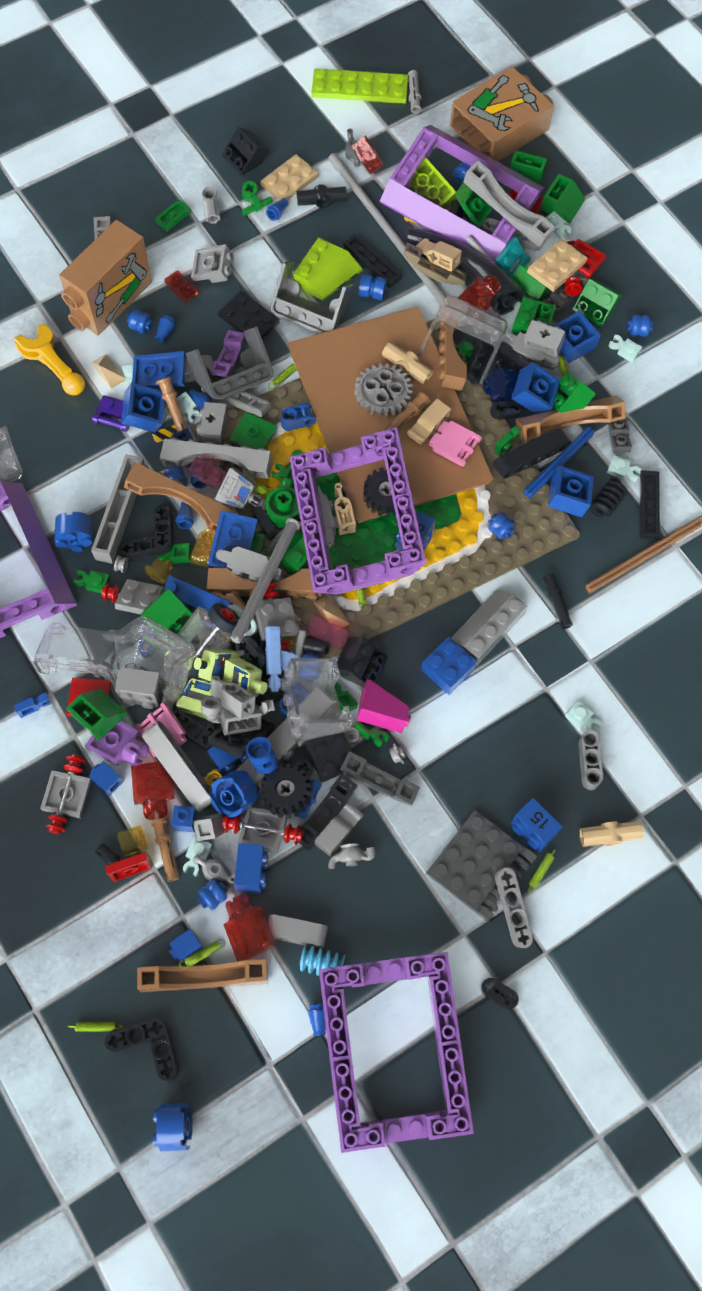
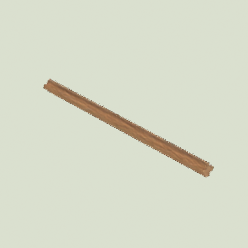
(643, 555)

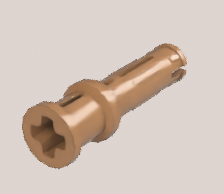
(170, 397)
(412, 409)
(164, 840)

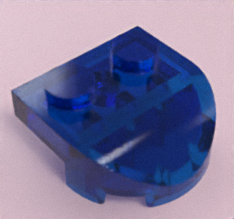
(500, 384)

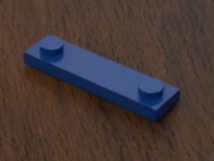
(193, 595)

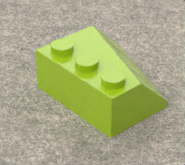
(432, 185)
(325, 269)

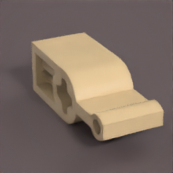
(441, 254)
(429, 421)
(344, 516)

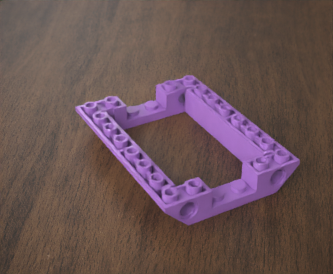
(440, 221)
(318, 463)
(58, 594)
(435, 1125)

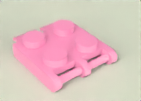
(453, 441)
(168, 719)

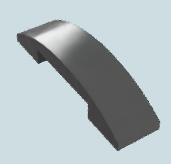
(379, 780)

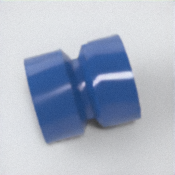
(372, 287)
(262, 755)

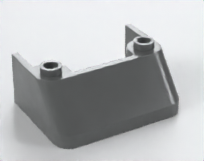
(303, 312)
(254, 371)

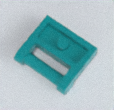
(510, 254)

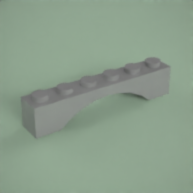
(484, 184)
(181, 453)

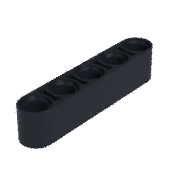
(531, 453)

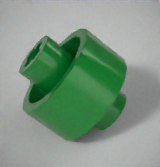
(282, 503)

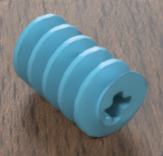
(318, 960)

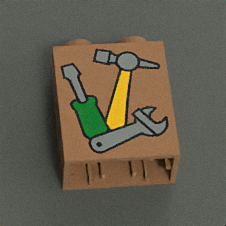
(501, 114)
(105, 278)

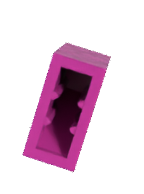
(382, 708)

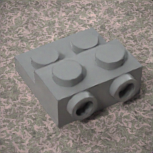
(212, 263)

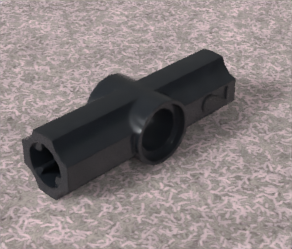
(321, 196)

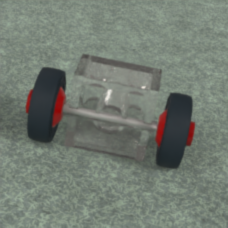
(209, 630)

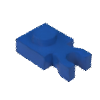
(29, 705)

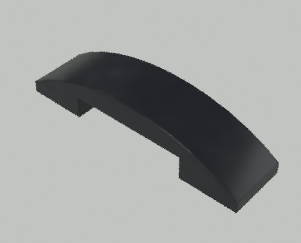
(330, 807)

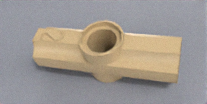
(407, 362)
(611, 833)

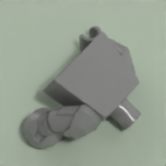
(230, 723)

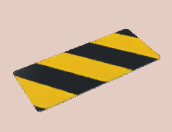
(161, 434)

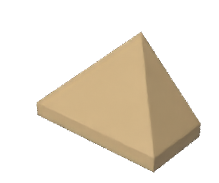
(108, 371)
(330, 611)

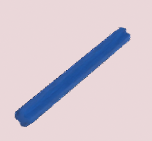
(560, 460)

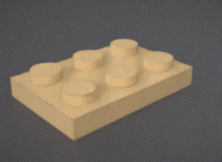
(289, 178)
(557, 265)

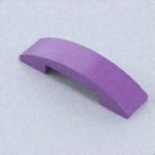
(229, 355)

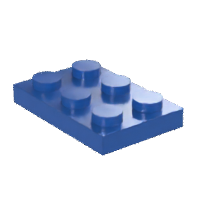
(155, 367)
(231, 532)

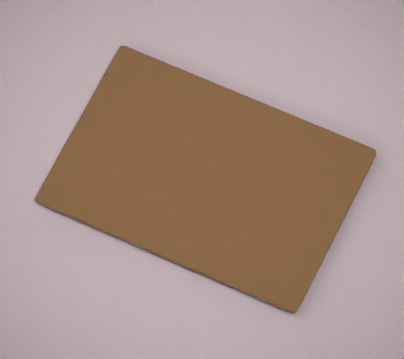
(329, 371)

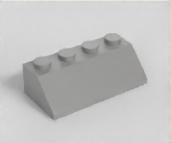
(489, 624)

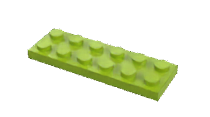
(359, 86)

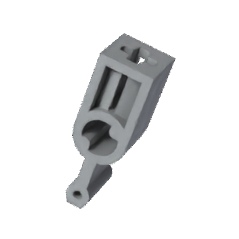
(233, 697)
(338, 829)

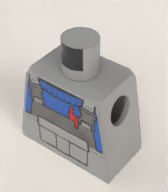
(238, 490)

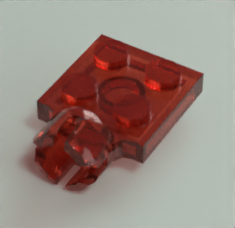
(481, 291)
(152, 788)
(247, 929)

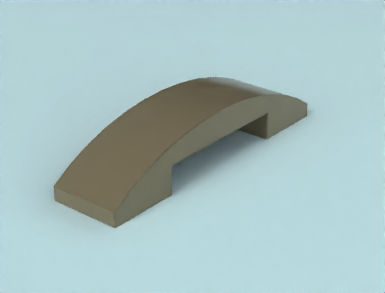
(431, 270)

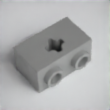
(536, 338)
(213, 422)

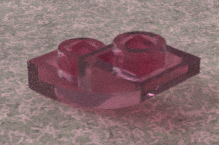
(205, 472)
(327, 632)

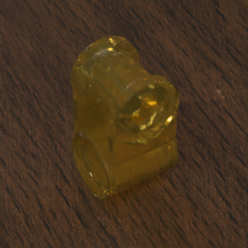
(202, 550)

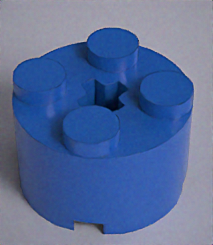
(73, 531)
(234, 793)
(172, 1127)

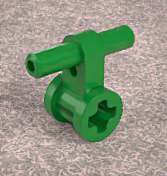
(256, 205)

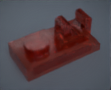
(367, 155)

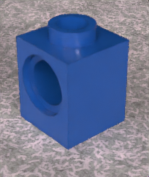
(105, 778)
(183, 818)
(184, 946)

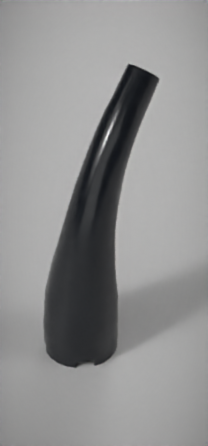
(478, 265)

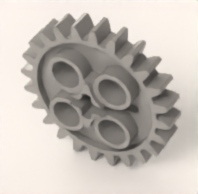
(383, 390)

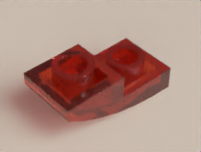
(180, 287)

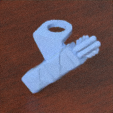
(275, 658)

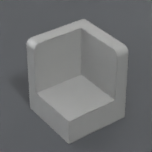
(209, 826)

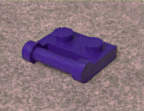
(110, 407)

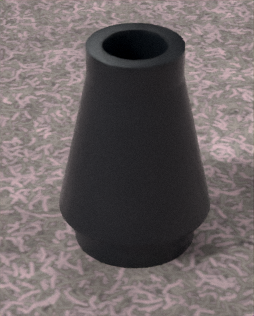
(316, 646)

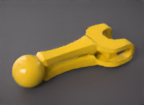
(42, 350)

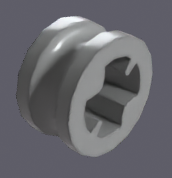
(121, 564)

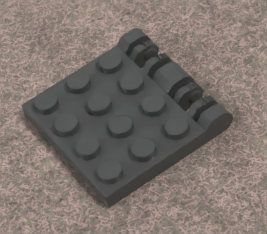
(473, 858)

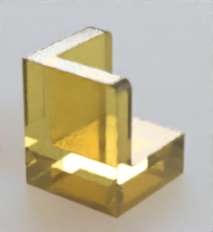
(159, 570)
(132, 840)

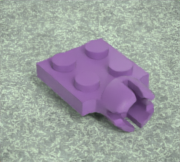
(119, 745)

